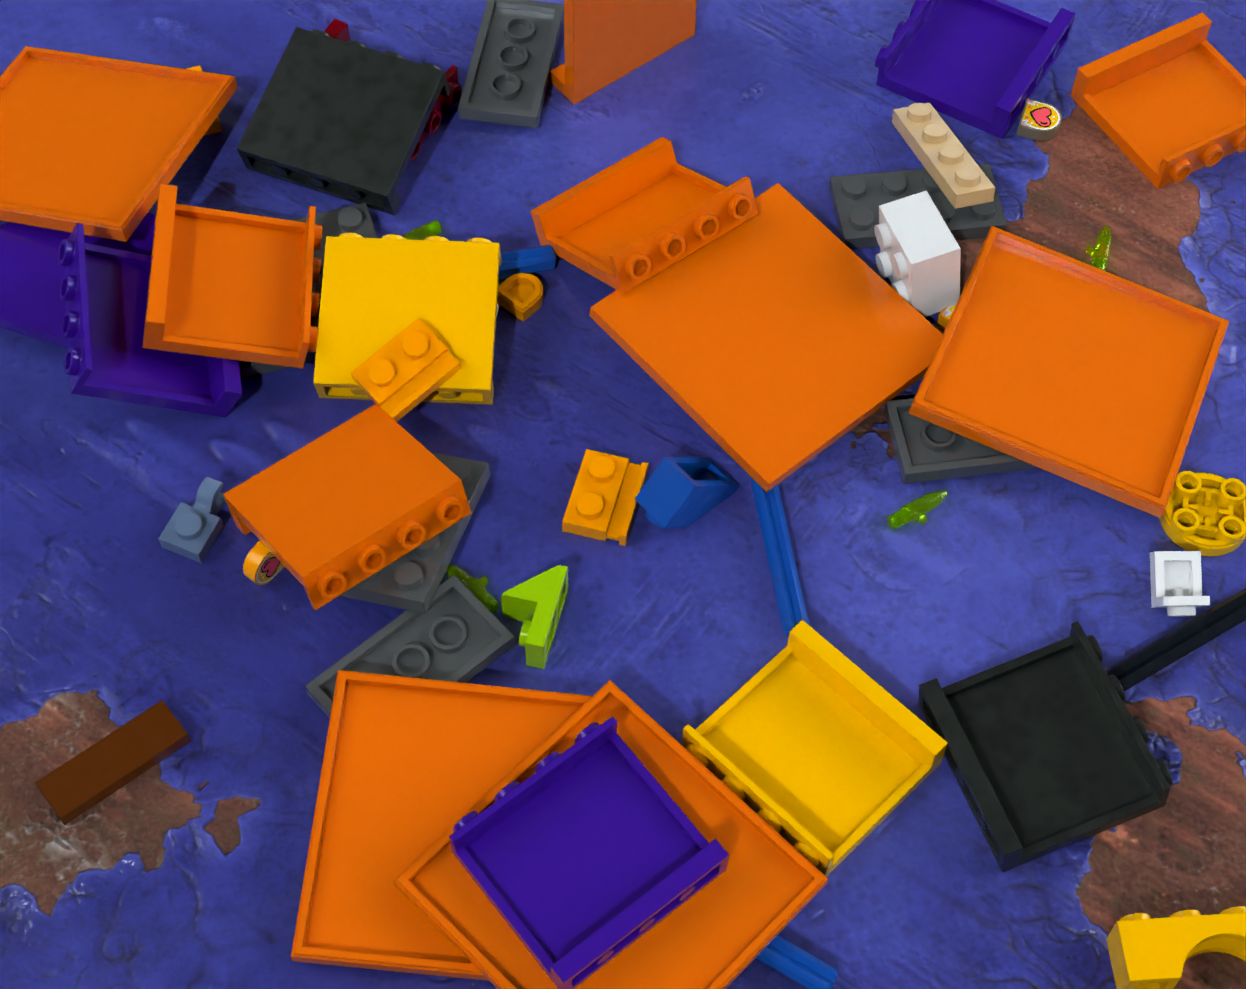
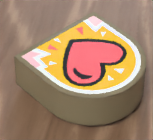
(1039, 121)

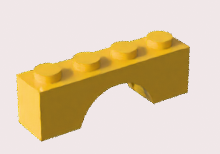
(1154, 950)

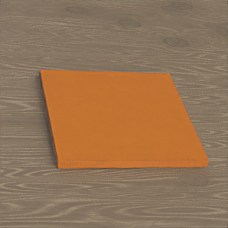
(97, 137)
(772, 337)
(1072, 370)
(393, 779)
(696, 945)

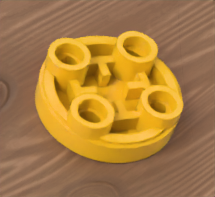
(1206, 513)

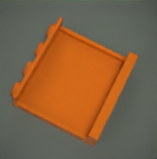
(616, 38)
(1167, 101)
(640, 216)
(232, 284)
(349, 503)

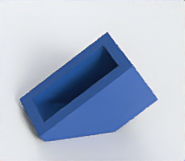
(684, 491)

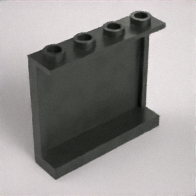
(341, 118)
(1046, 749)

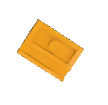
(406, 370)
(604, 497)

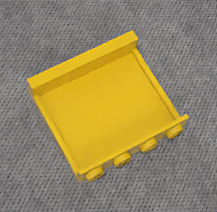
(388, 282)
(816, 748)

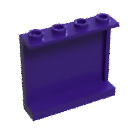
(972, 59)
(33, 277)
(105, 335)
(585, 855)

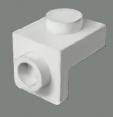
(1177, 582)

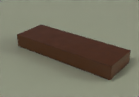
(113, 762)

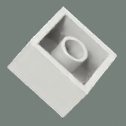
(918, 253)

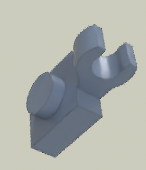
(196, 528)

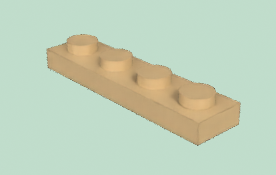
(943, 155)

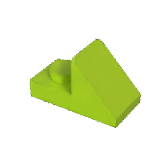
(539, 607)

